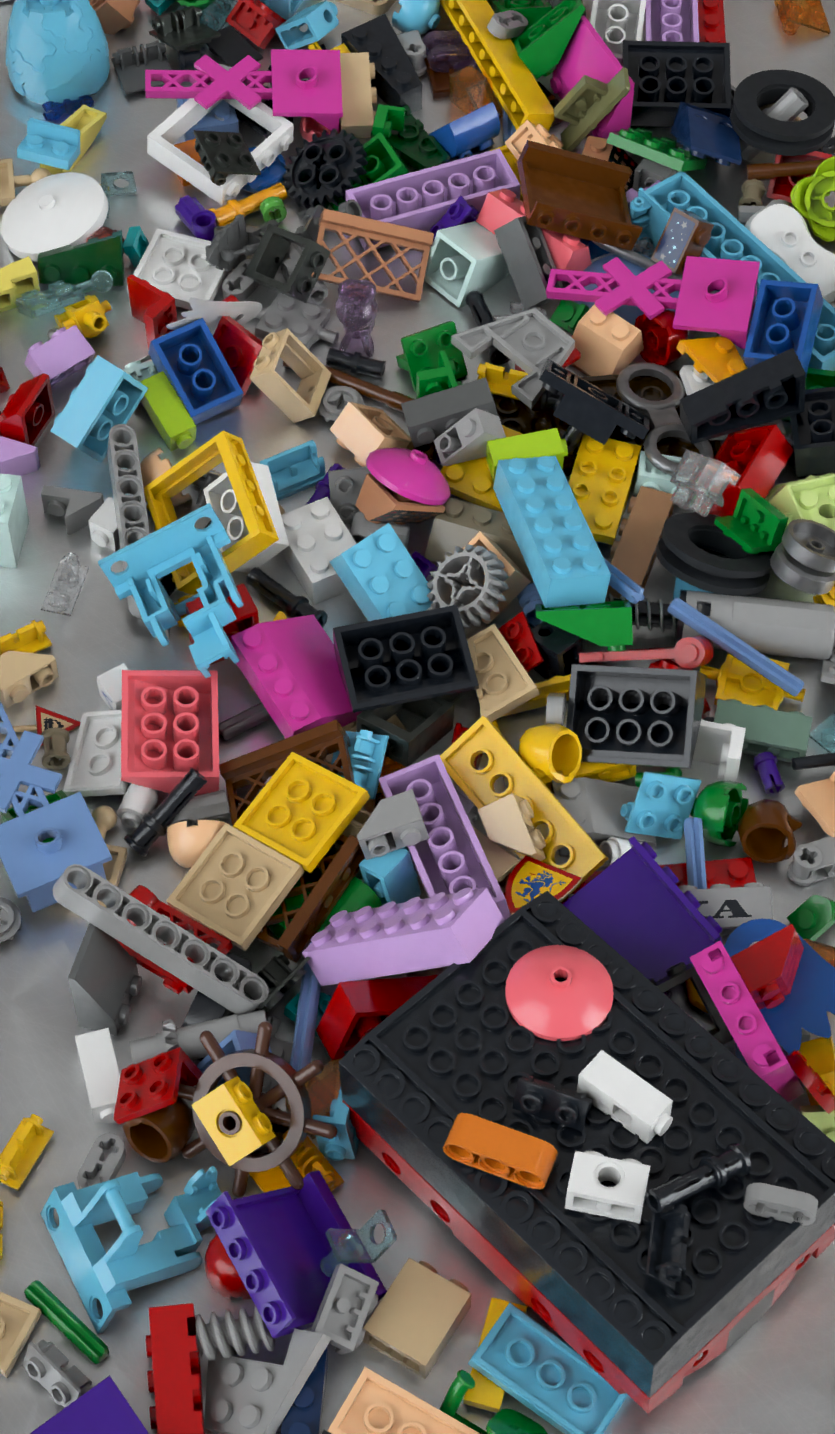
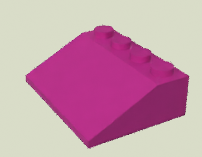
(591, 57)
(294, 673)

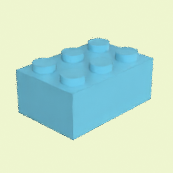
(98, 403)
(383, 576)

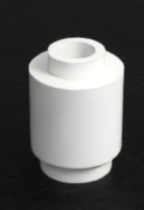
(135, 804)

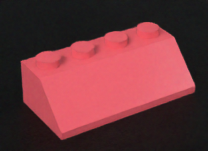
(503, 207)

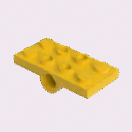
(603, 483)

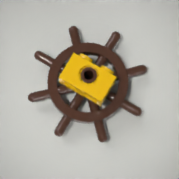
(239, 1118)

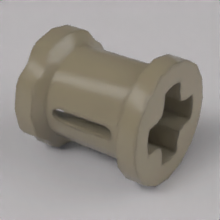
(752, 191)
(55, 748)

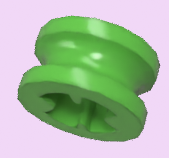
(269, 205)

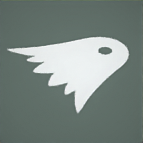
(212, 312)

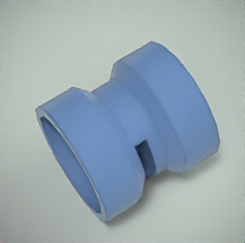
(527, 599)

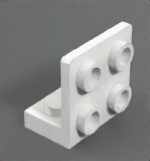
(720, 746)

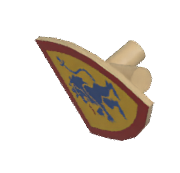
(533, 878)

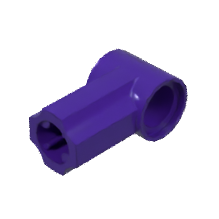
(196, 218)

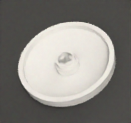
(54, 214)

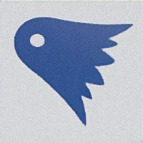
(810, 995)

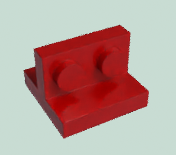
(238, 348)

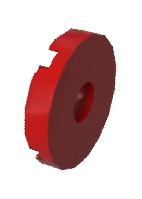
(811, 1081)

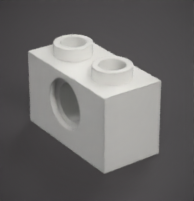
(618, 1202)

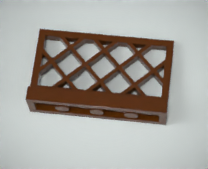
(263, 763)
(316, 905)

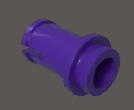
(766, 765)

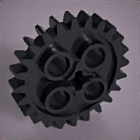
(325, 169)

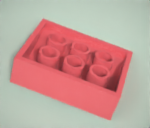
(169, 728)

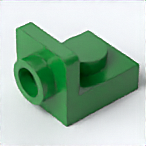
(388, 119)
(568, 314)

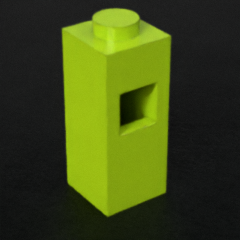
(168, 412)
(526, 446)

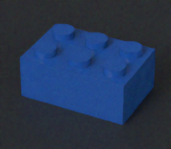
(783, 319)
(196, 370)

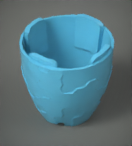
(56, 50)

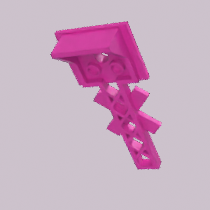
(290, 95)
(696, 308)

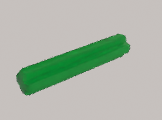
(67, 1322)

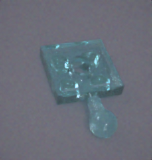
(62, 294)

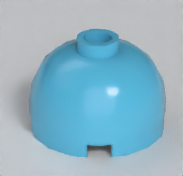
(417, 15)

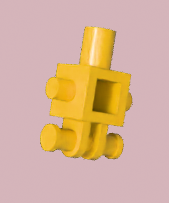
(86, 315)

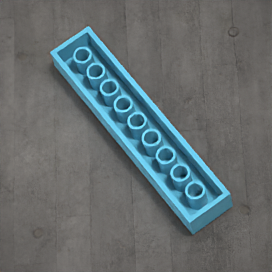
(735, 242)

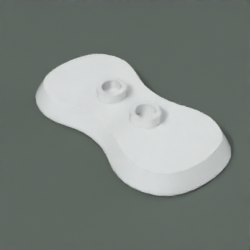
(788, 237)

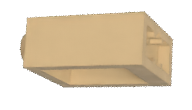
(295, 354)

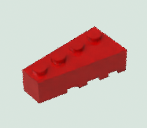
(362, 1006)
(175, 1371)

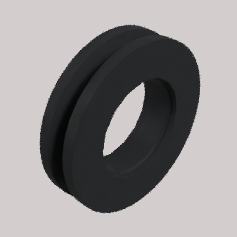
(782, 136)
(683, 556)

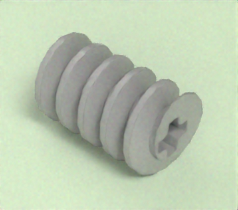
(232, 1333)

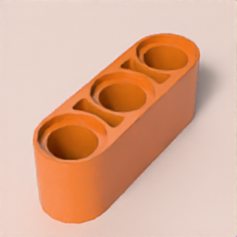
(500, 1151)

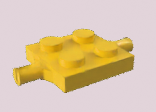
(746, 685)

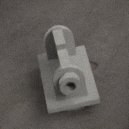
(45, 1364)

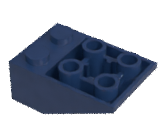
(707, 133)

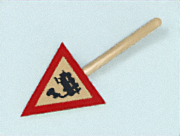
(49, 719)

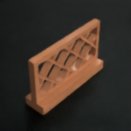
(382, 233)

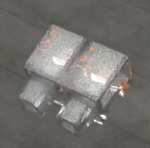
(701, 482)

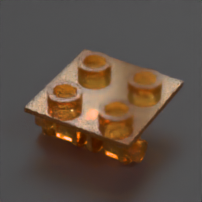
(801, 12)

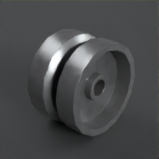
(806, 557)

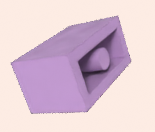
(60, 356)

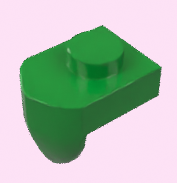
(813, 917)

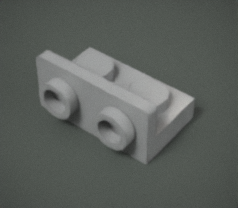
(345, 1308)

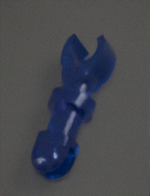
(67, 107)

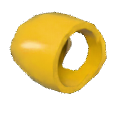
(551, 751)

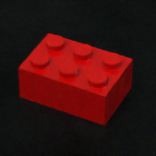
(759, 459)

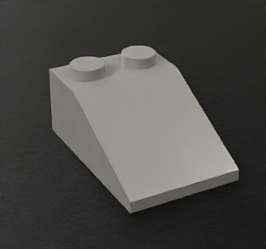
(597, 808)

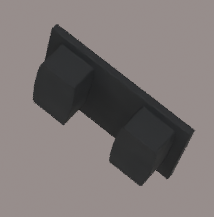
(232, 47)

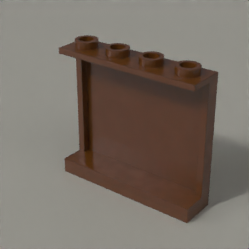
(576, 195)

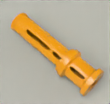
(248, 205)

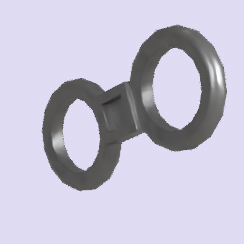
(662, 414)

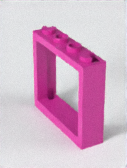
(745, 1020)

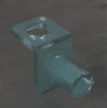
(110, 189)
(358, 1244)

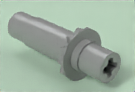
(188, 1036)

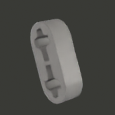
(507, 24)
(238, 279)
(556, 708)
(95, 1158)
(780, 1203)

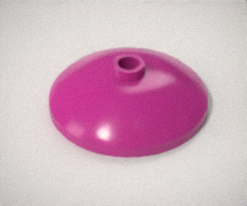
(409, 475)

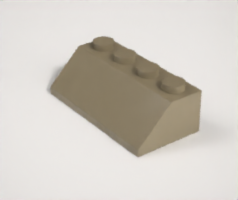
(461, 524)

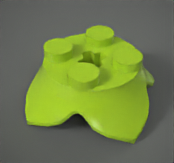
(809, 200)

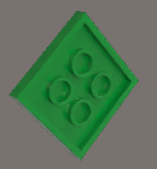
(658, 150)

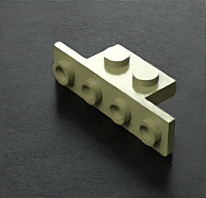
(588, 104)

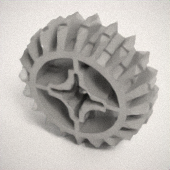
(467, 569)

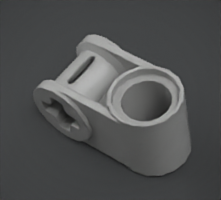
(414, 49)
(813, 862)

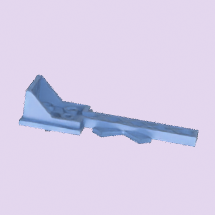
(29, 862)

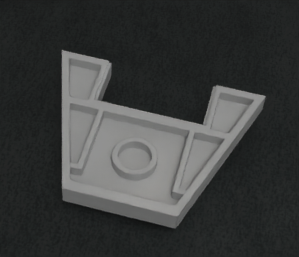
(527, 341)
(255, 1394)

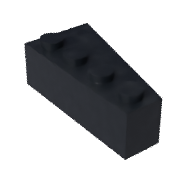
(394, 74)
(746, 399)

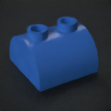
(469, 132)

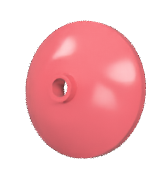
(554, 1007)

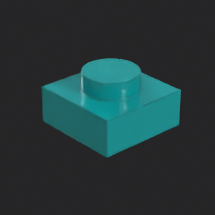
(135, 244)

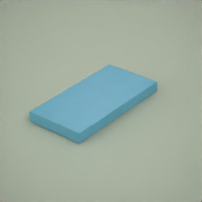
(546, 1375)

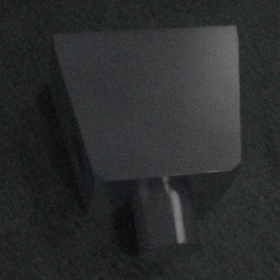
(557, 649)

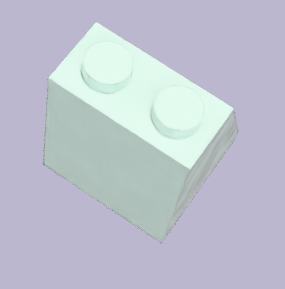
(464, 261)
(13, 519)

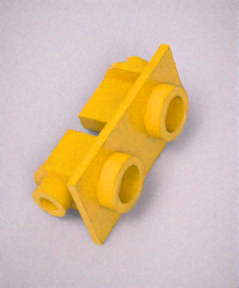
(499, 380)
(26, 639)
(23, 1151)

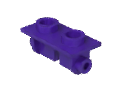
(457, 214)

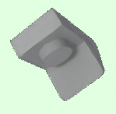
(73, 504)

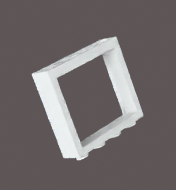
(186, 116)

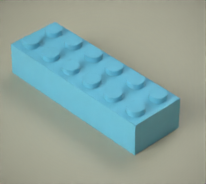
(551, 532)

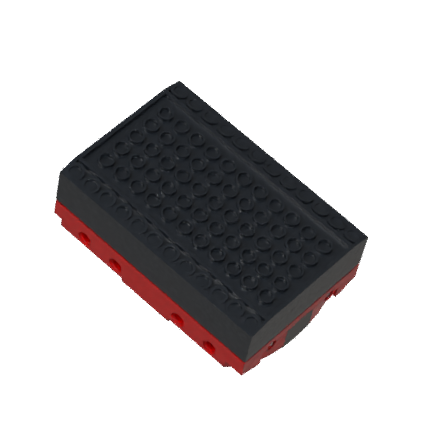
(582, 1271)

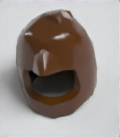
(765, 829)
(161, 1133)

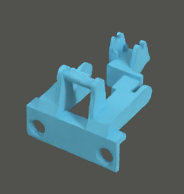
(166, 552)
(126, 1263)

